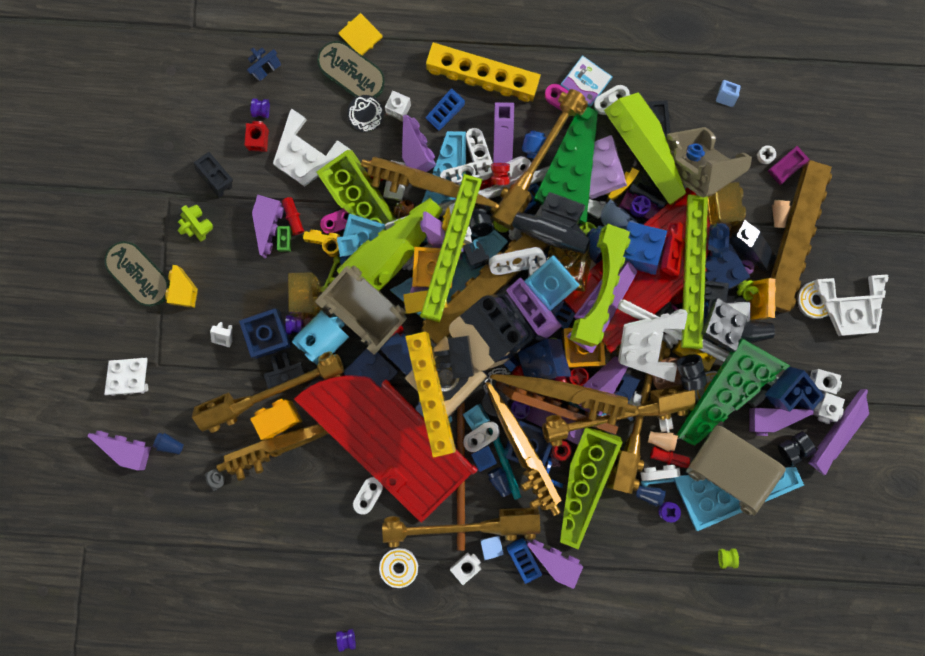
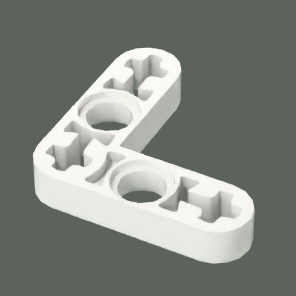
(478, 162)
(527, 262)

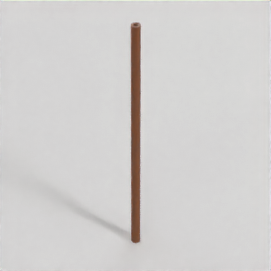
(461, 489)

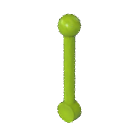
(336, 259)

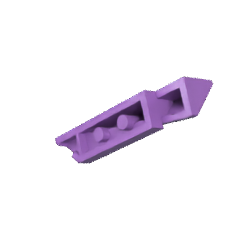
(626, 275)
(841, 433)

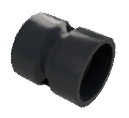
(481, 221)
(691, 372)
(488, 405)
(798, 447)

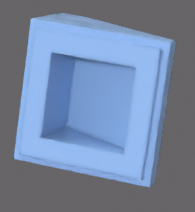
(728, 93)
(491, 547)

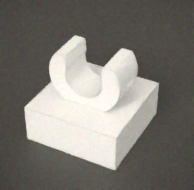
(220, 335)

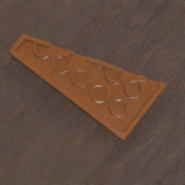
(549, 404)

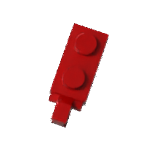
(673, 250)

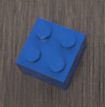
(645, 247)

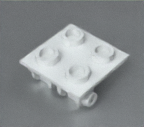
(126, 377)

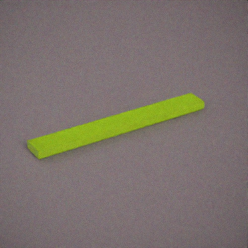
(451, 248)
(694, 271)

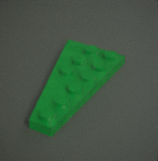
(572, 165)
(730, 389)

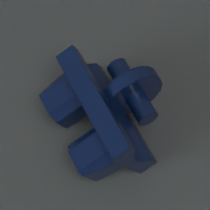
(256, 69)
(718, 239)

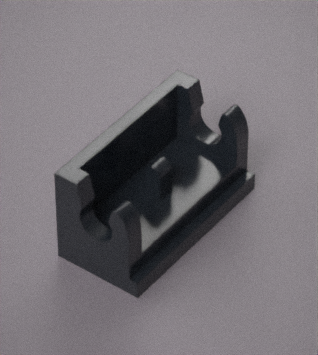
(213, 174)
(476, 258)

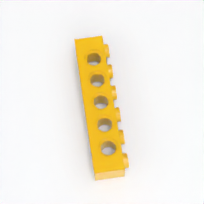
(494, 69)
(430, 394)

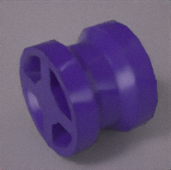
(260, 108)
(641, 202)
(294, 324)
(520, 409)
(666, 509)
(346, 640)

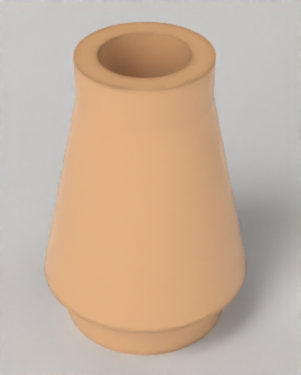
(780, 213)
(663, 440)

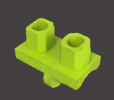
(191, 223)

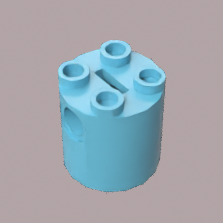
(321, 336)

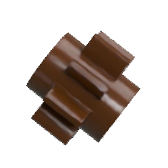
(403, 209)

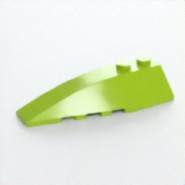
(648, 143)
(353, 189)
(389, 252)
(586, 481)

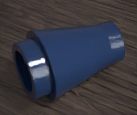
(167, 444)
(499, 481)
(651, 495)

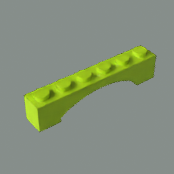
(613, 243)

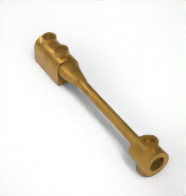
(517, 196)
(662, 404)
(226, 409)
(628, 461)
(511, 523)

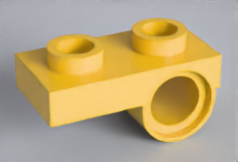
(316, 237)

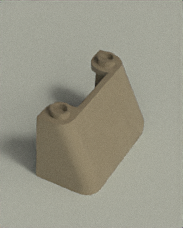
(712, 170)
(362, 308)
(736, 469)

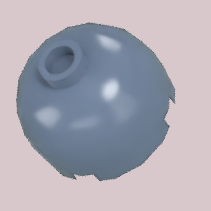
(615, 215)

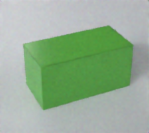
(284, 238)

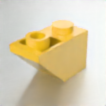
(181, 289)

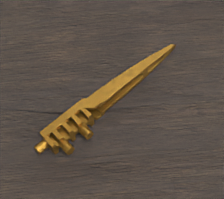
(404, 175)
(590, 398)
(260, 452)
(528, 458)

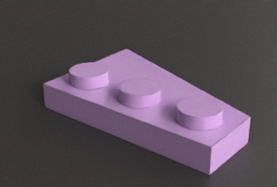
(606, 168)

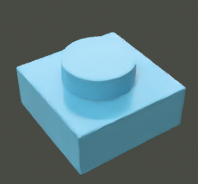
(347, 244)
(476, 417)

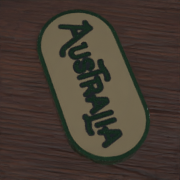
(350, 70)
(136, 273)

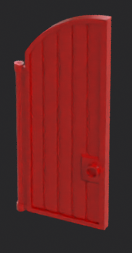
(646, 290)
(386, 440)

